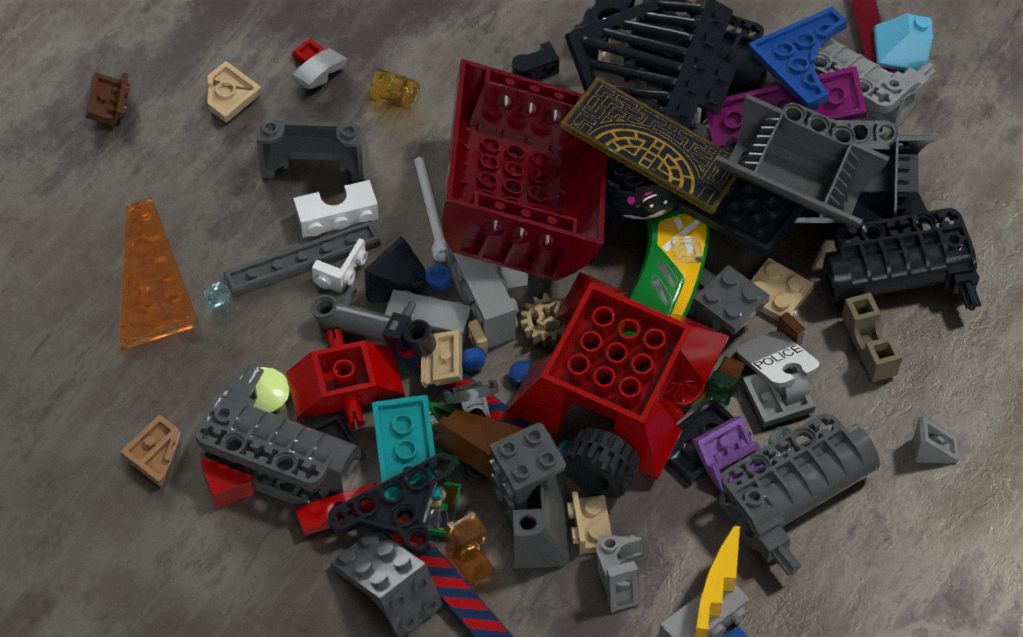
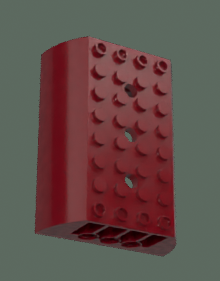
(558, 180)

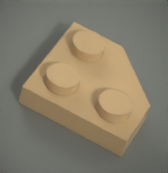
(230, 91)

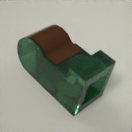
(726, 377)

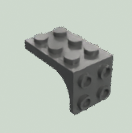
(521, 465)
(391, 579)

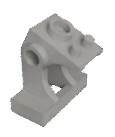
(610, 559)

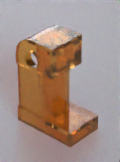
(464, 548)

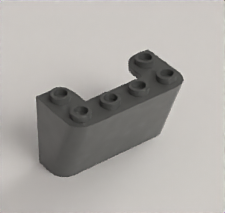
(549, 540)

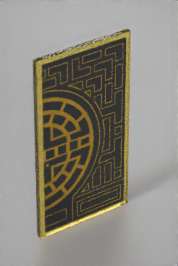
(650, 144)

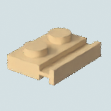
(445, 362)

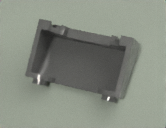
(286, 139)

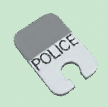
(775, 353)

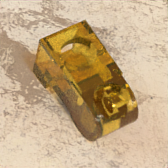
(393, 88)

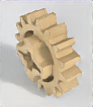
(544, 312)

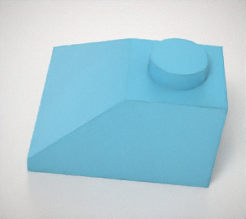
(903, 42)

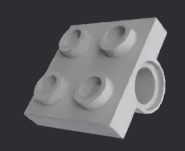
(779, 403)

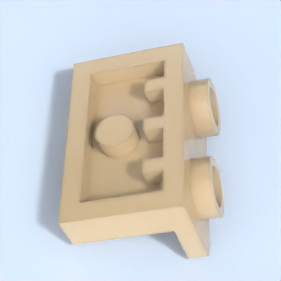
(590, 521)

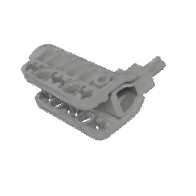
(884, 93)

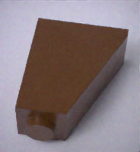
(470, 437)

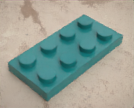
(404, 439)

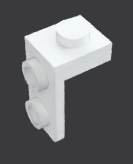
(337, 279)

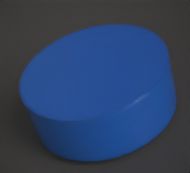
(438, 277)

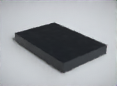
(684, 457)

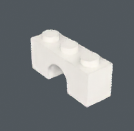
(317, 217)

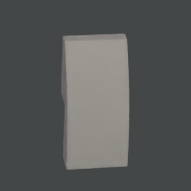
(316, 69)

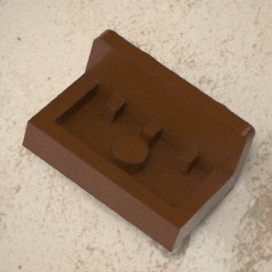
(107, 98)

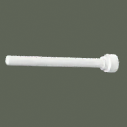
(438, 248)

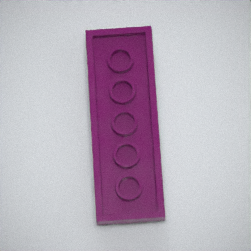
(844, 103)

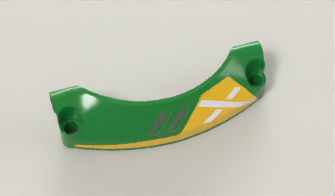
(662, 282)

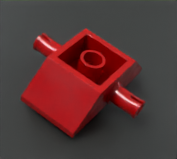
(344, 379)

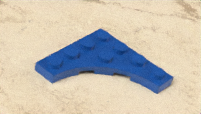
(793, 51)

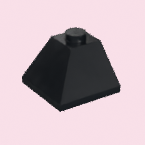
(394, 269)

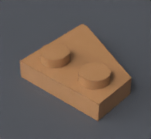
(153, 449)

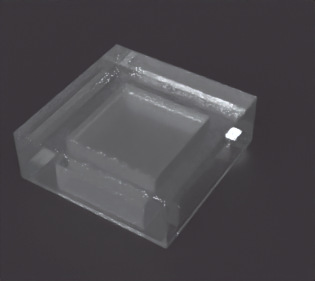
(686, 249)

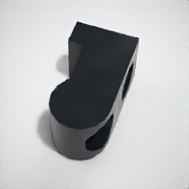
(537, 64)

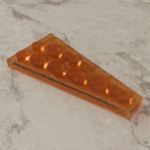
(152, 287)

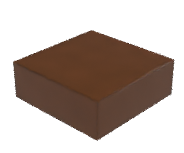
(791, 327)

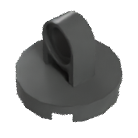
(472, 396)

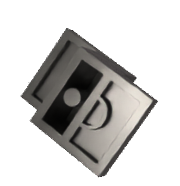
(726, 300)

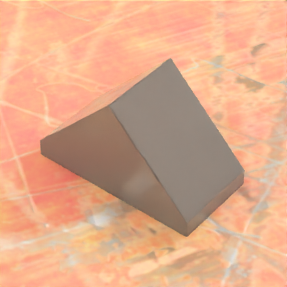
(934, 443)

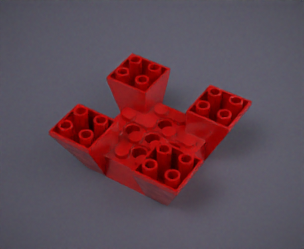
(572, 373)

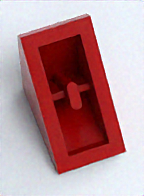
(226, 483)

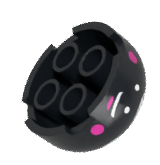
(635, 194)

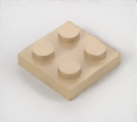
(784, 286)

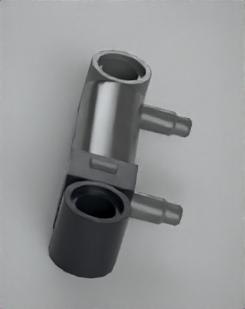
(395, 330)

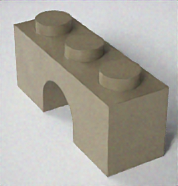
(863, 324)

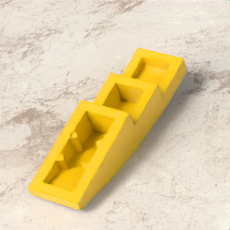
(719, 579)

